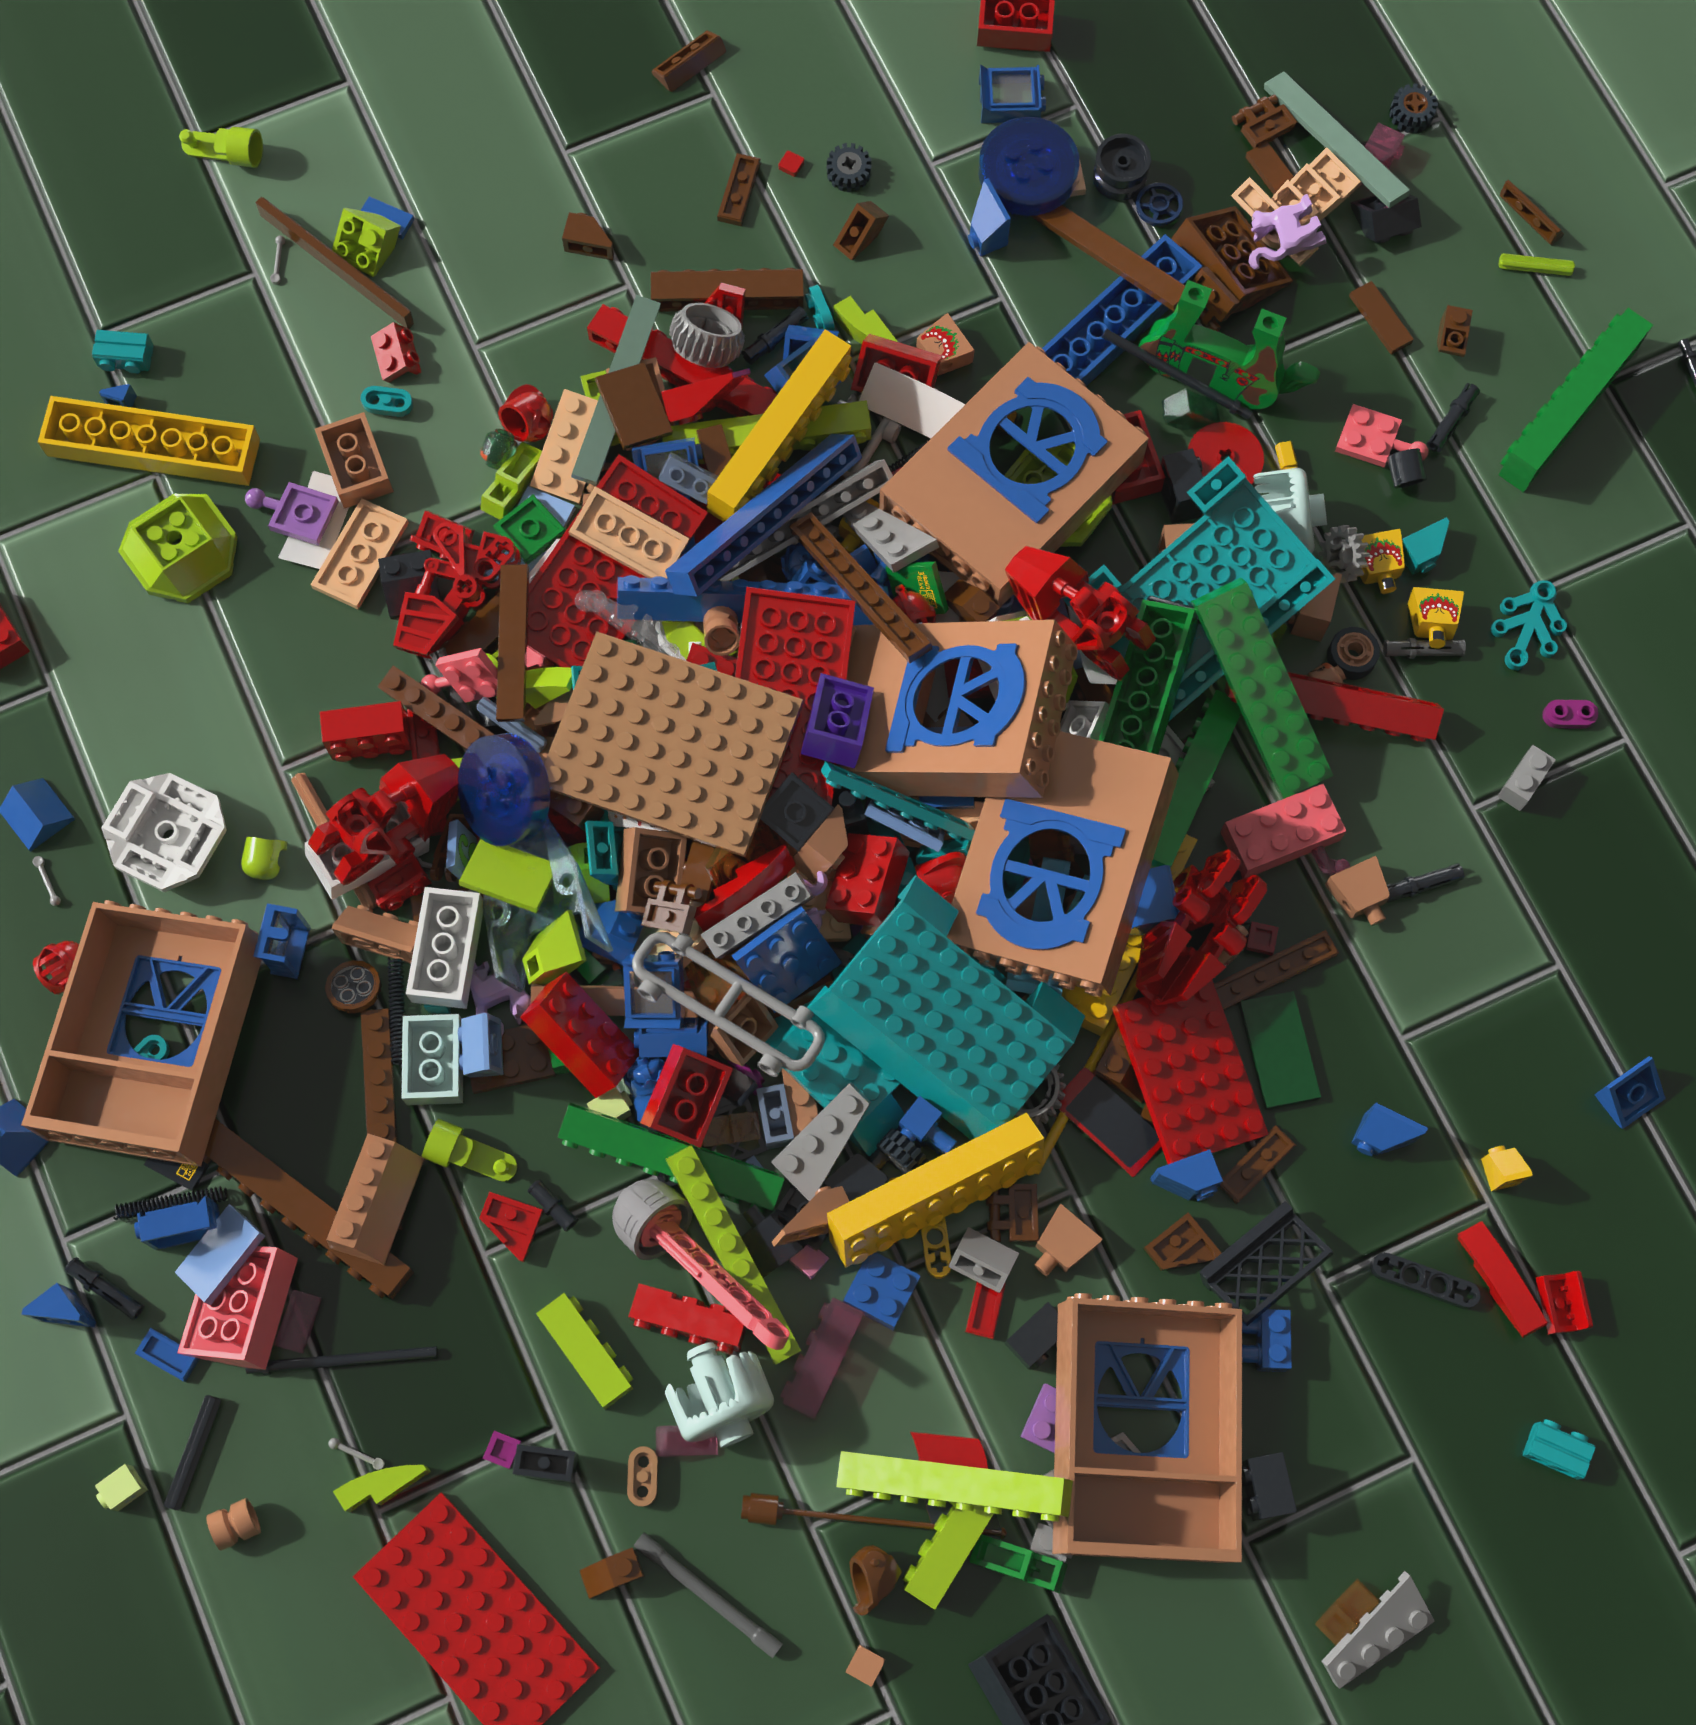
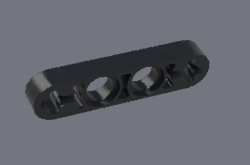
(1426, 1276)

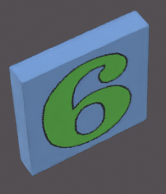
(459, 848)

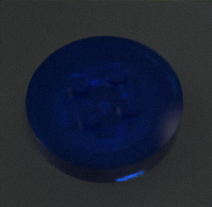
(1030, 165)
(503, 789)

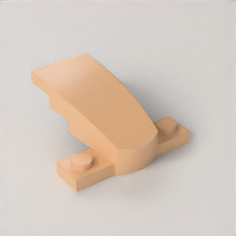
(1325, 182)

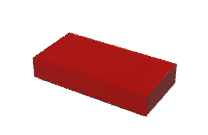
(984, 1311)

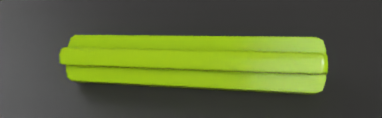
(1536, 264)

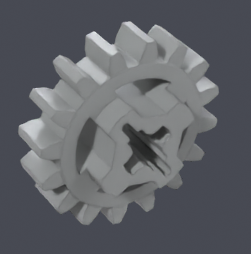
(1345, 553)

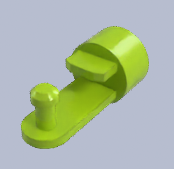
(235, 145)
(449, 1146)

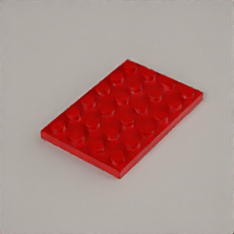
(1190, 1074)

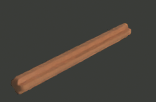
(317, 812)

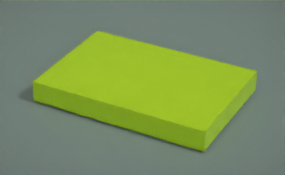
(508, 875)

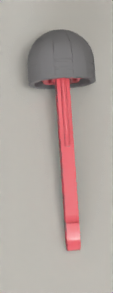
(654, 1221)

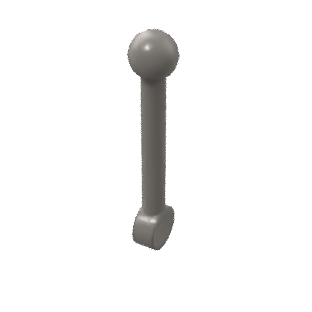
(275, 278)
(39, 862)
(377, 1463)

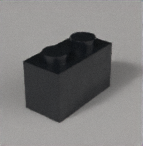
(1035, 1337)
(545, 1463)

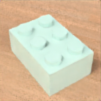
(431, 1060)

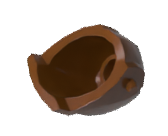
(872, 1577)

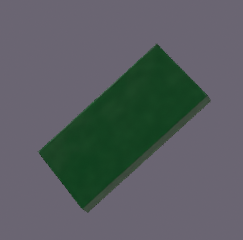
(1280, 1050)

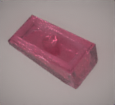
(672, 1444)

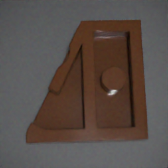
(1182, 1245)

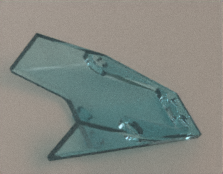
(512, 927)

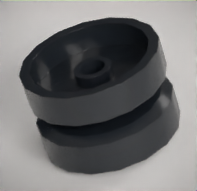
(1121, 167)

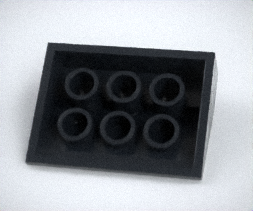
(1037, 1680)

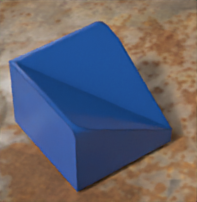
(120, 395)

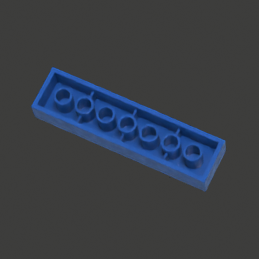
(1120, 309)

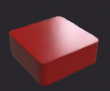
(791, 163)

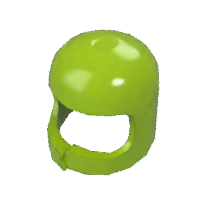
(261, 857)

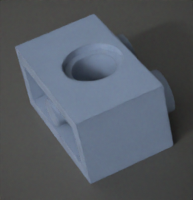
(687, 477)
(775, 1116)

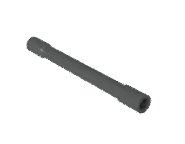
(757, 1634)

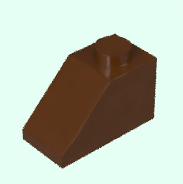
(860, 229)
(586, 237)
(970, 602)
(612, 1572)

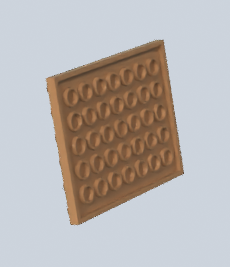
(671, 743)

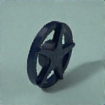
(1159, 204)

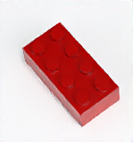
(580, 1035)

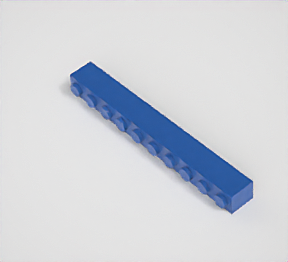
(763, 515)
(657, 599)

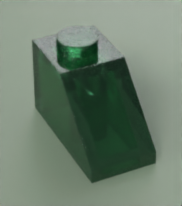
(1189, 410)

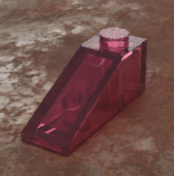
(1385, 144)

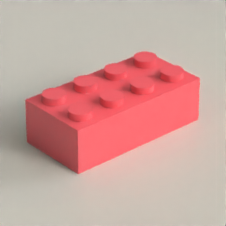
(1283, 830)

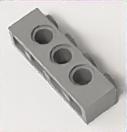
(757, 916)

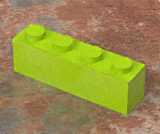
(585, 1351)
(945, 1553)

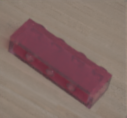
(822, 1359)

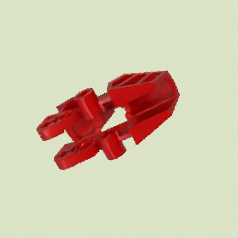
(1045, 577)
(429, 622)
(425, 786)
(1168, 968)

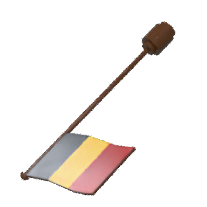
(929, 1447)

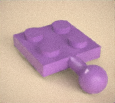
(299, 513)
(1041, 1422)

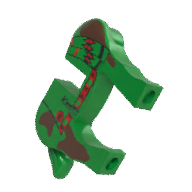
(1243, 371)

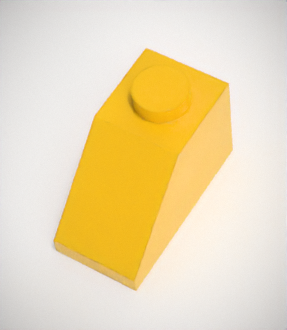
(1505, 1168)

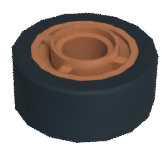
(1360, 641)

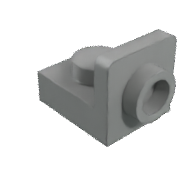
(1043, 1543)

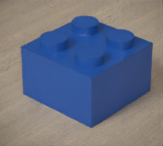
(882, 1290)

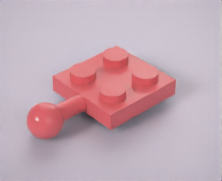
(1372, 435)
(468, 673)

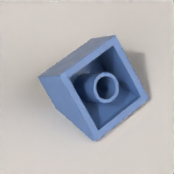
(481, 1046)

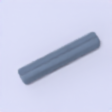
(488, 709)

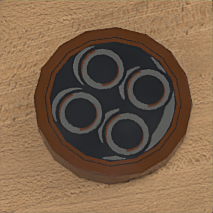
(353, 986)

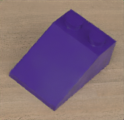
(837, 721)

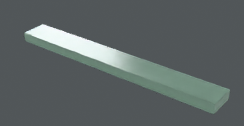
(1337, 140)
(628, 353)

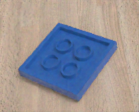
(787, 957)

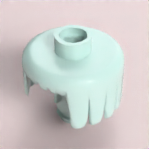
(1292, 502)
(721, 1399)

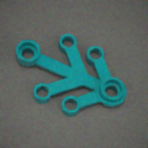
(1531, 622)

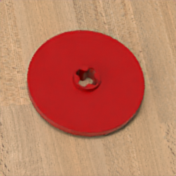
(1229, 439)

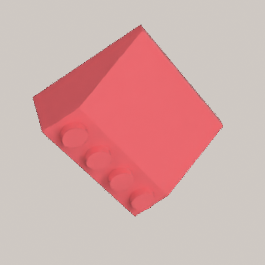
(245, 1315)

